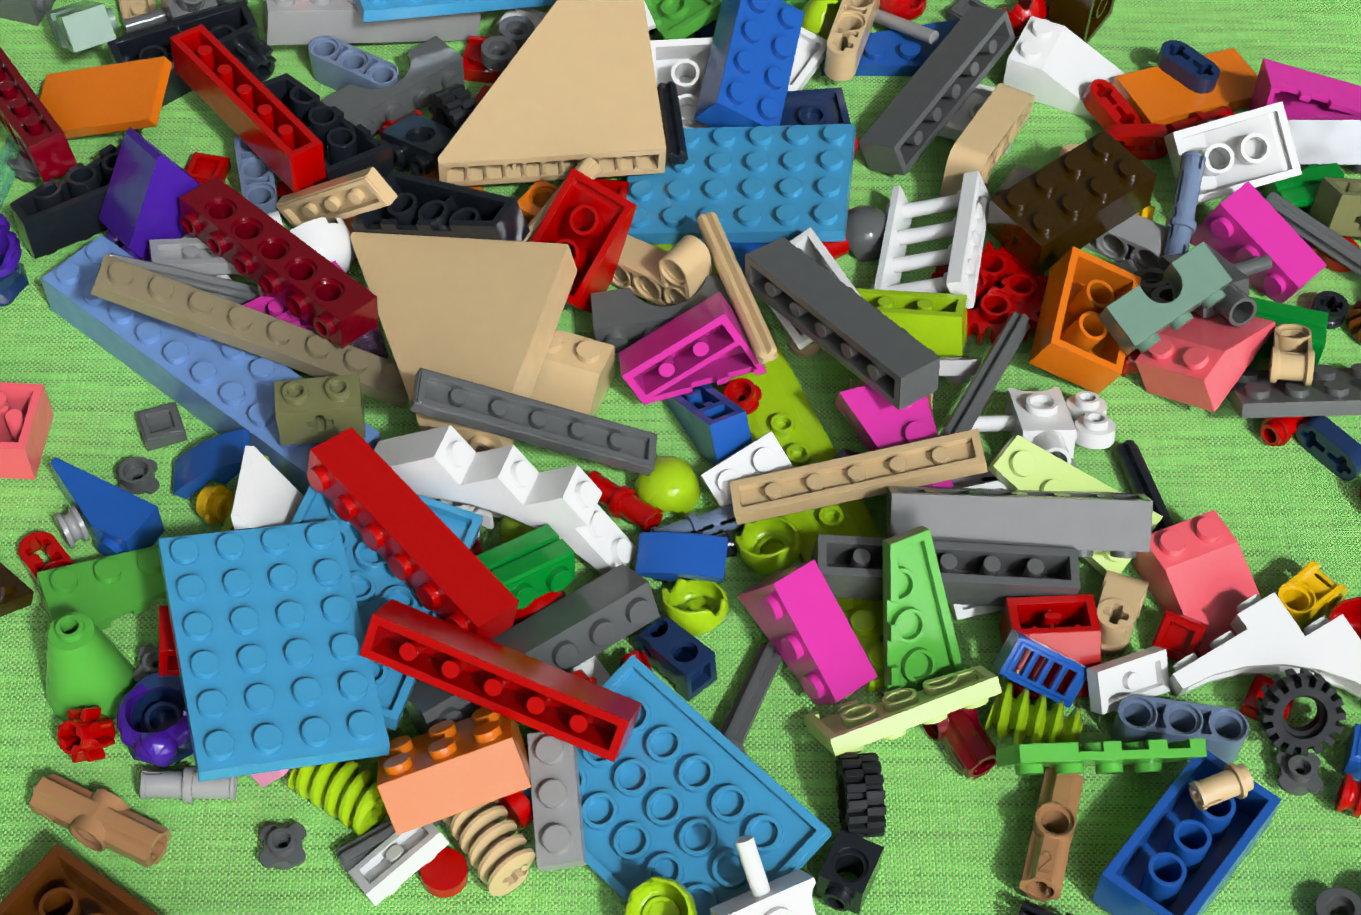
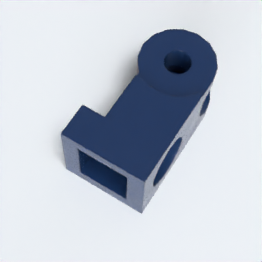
(678, 656)

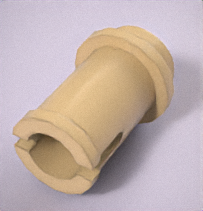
(1230, 783)

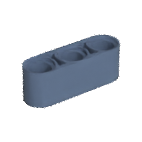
(341, 64)
(255, 178)
(1160, 716)

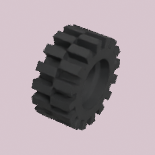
(451, 106)
(1308, 736)
(861, 794)

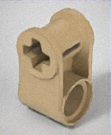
(1292, 354)
(1118, 609)

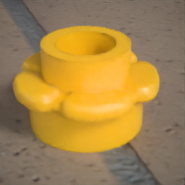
(214, 504)

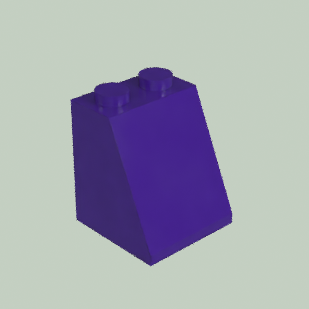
(144, 197)

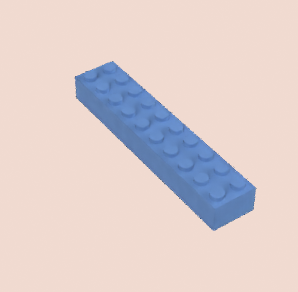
(204, 376)

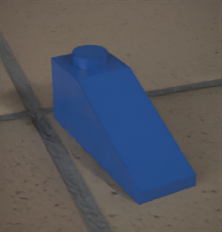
(711, 422)
(111, 515)

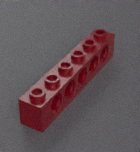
(32, 125)
(279, 262)

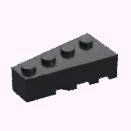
(227, 23)
(344, 145)
(67, 209)
(444, 210)

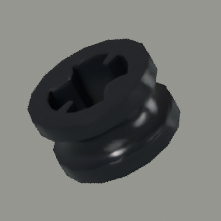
(1336, 303)

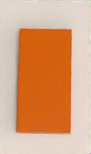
(107, 96)
(1165, 100)

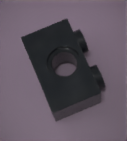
(418, 144)

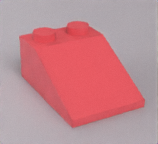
(1202, 359)
(1198, 573)

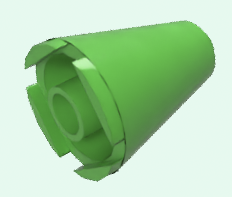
(84, 667)

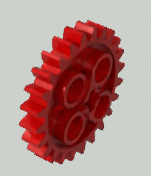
(1002, 288)

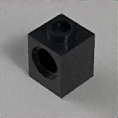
(851, 855)

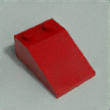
(595, 228)

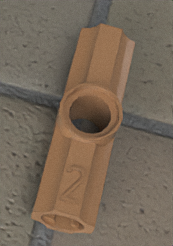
(100, 820)
(1047, 851)

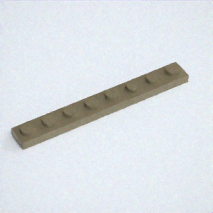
(245, 328)

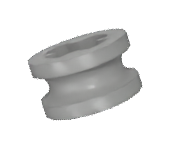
(71, 527)

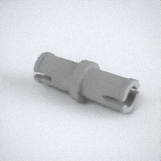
(185, 786)

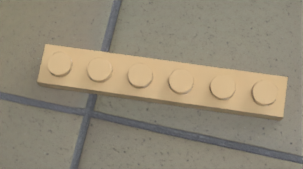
(857, 476)

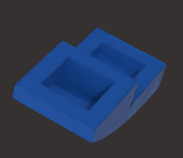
(211, 460)
(681, 555)

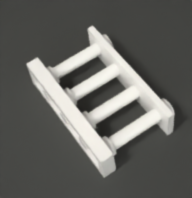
(962, 255)

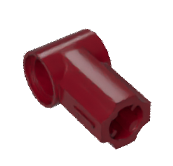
(965, 742)

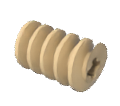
(492, 846)

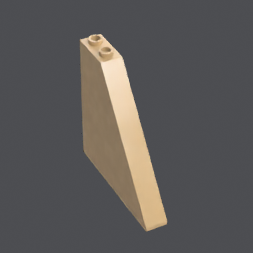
(567, 95)
(467, 310)

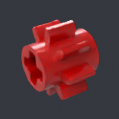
(86, 734)

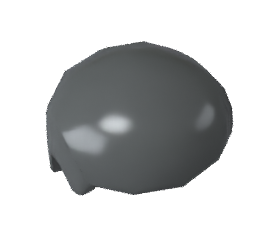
(866, 232)

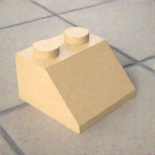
(575, 373)

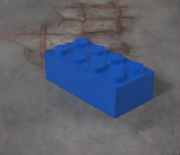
(749, 64)
(1184, 854)

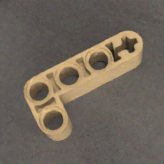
(849, 38)
(987, 136)
(663, 275)

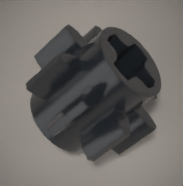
(256, 58)

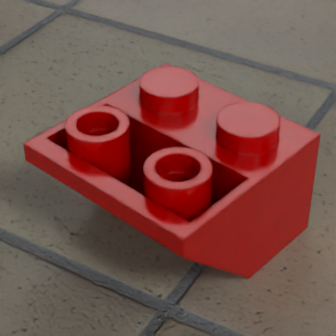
(1060, 622)

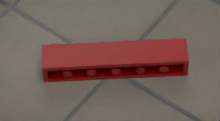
(248, 108)
(410, 536)
(501, 679)

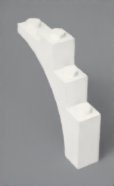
(504, 481)
(1271, 643)

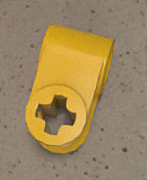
(1310, 595)

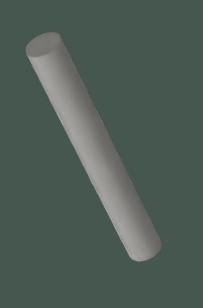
(906, 27)

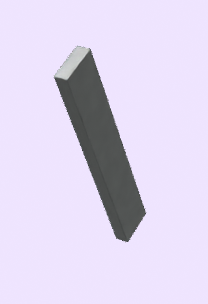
(533, 422)

